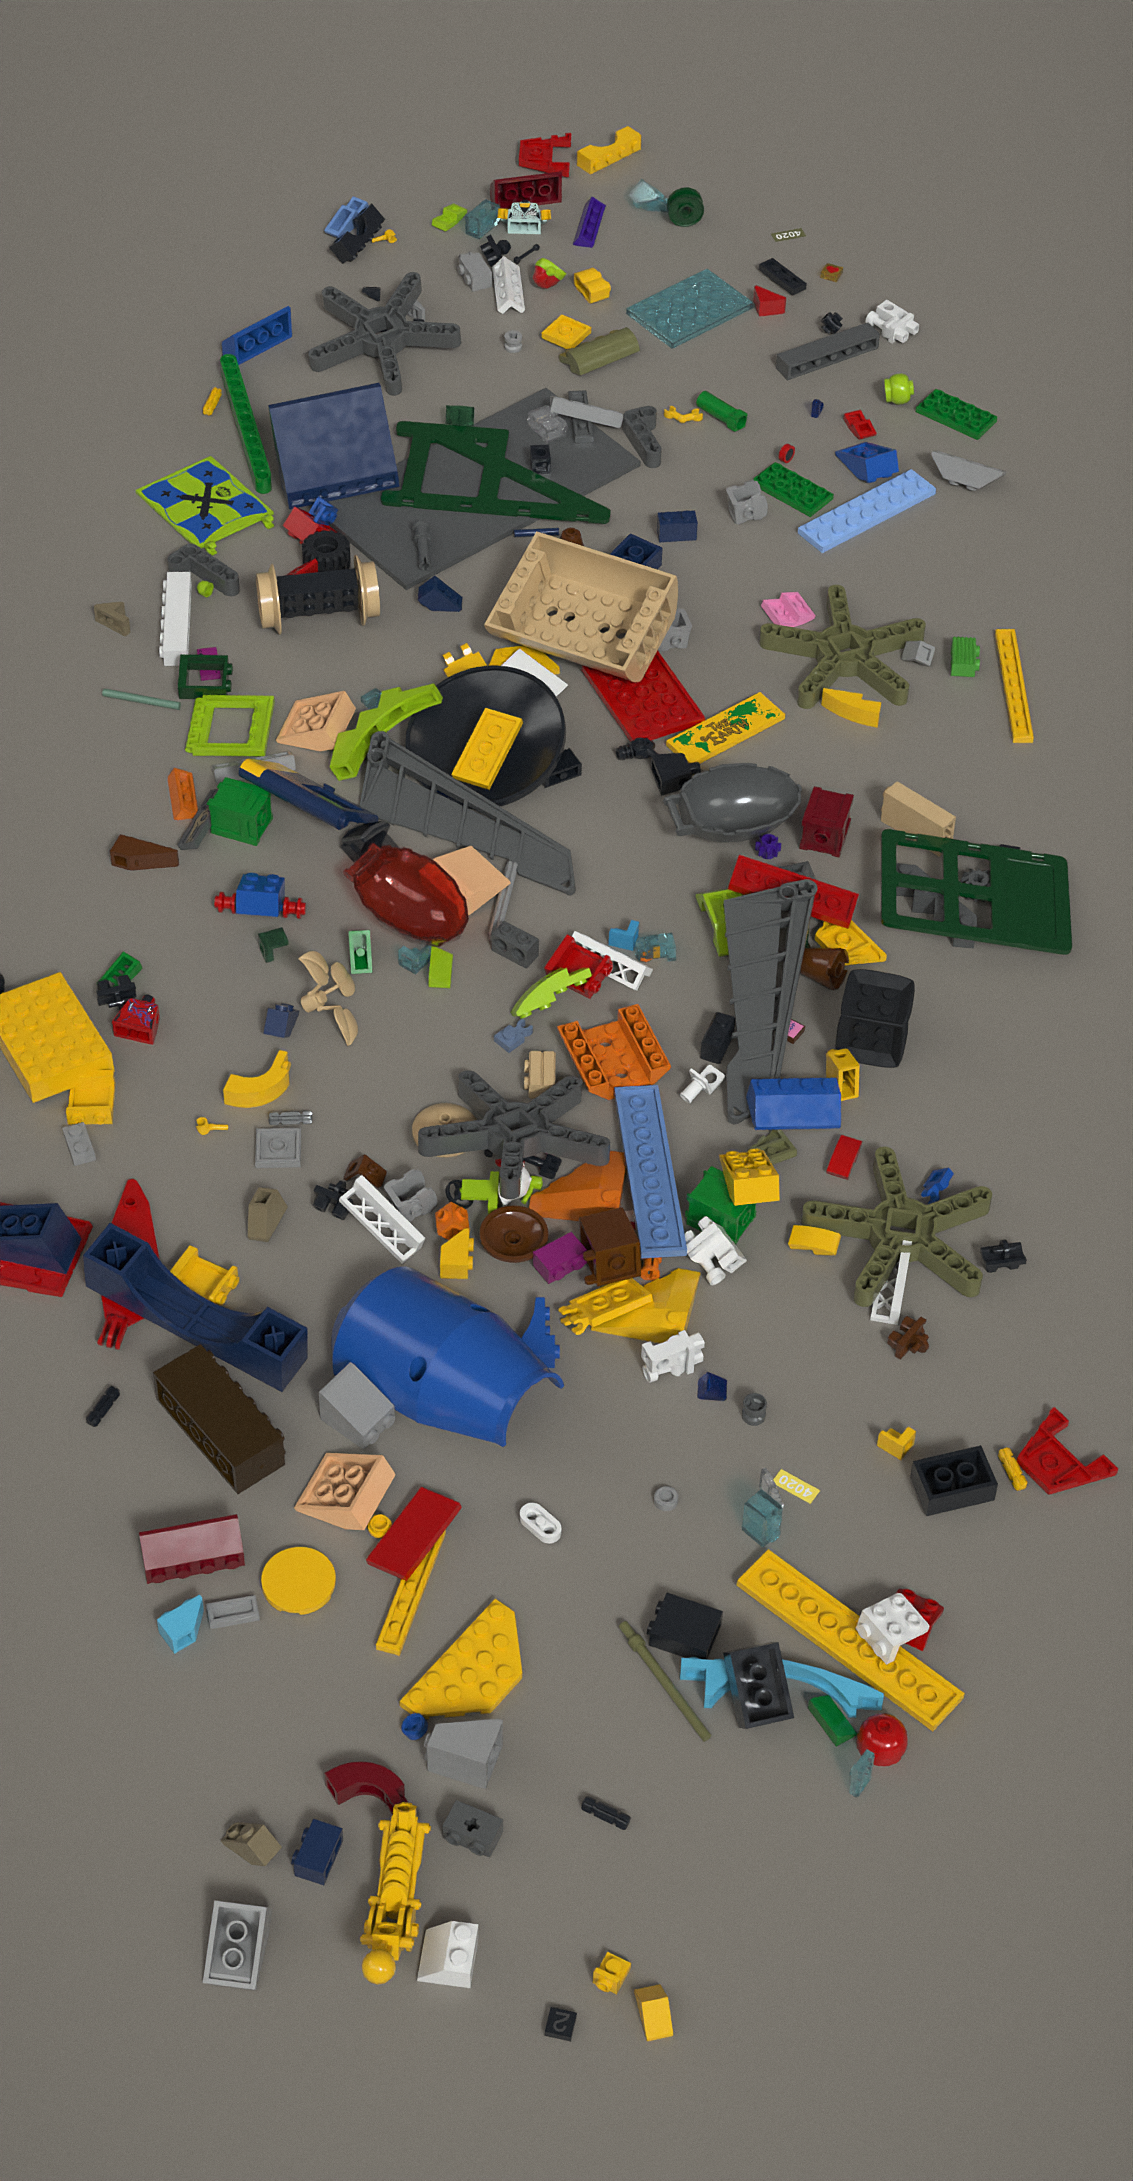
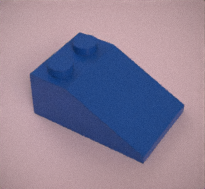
(869, 461)

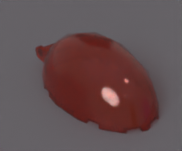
(410, 895)

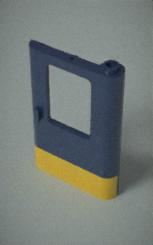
(304, 793)

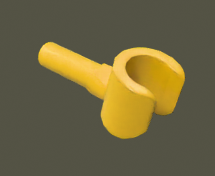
(388, 235)
(204, 1127)

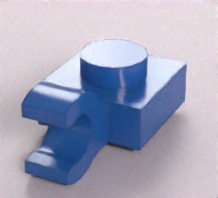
(936, 1182)

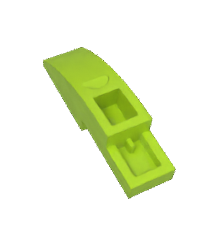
(542, 992)

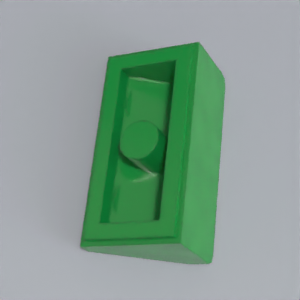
(831, 1719)

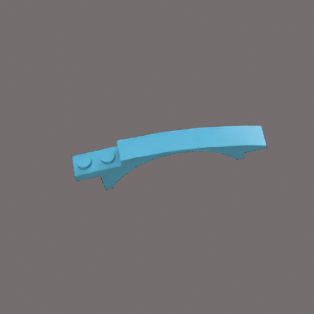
(846, 1692)

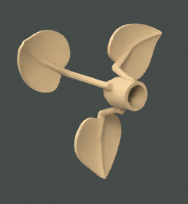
(316, 999)

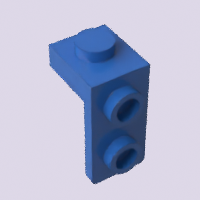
(323, 511)

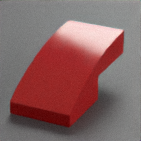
(859, 425)
(844, 1157)

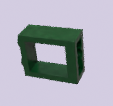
(203, 662)

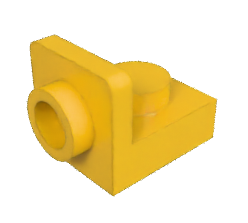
(611, 1973)

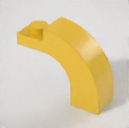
(259, 1090)

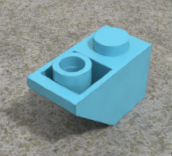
(182, 1624)

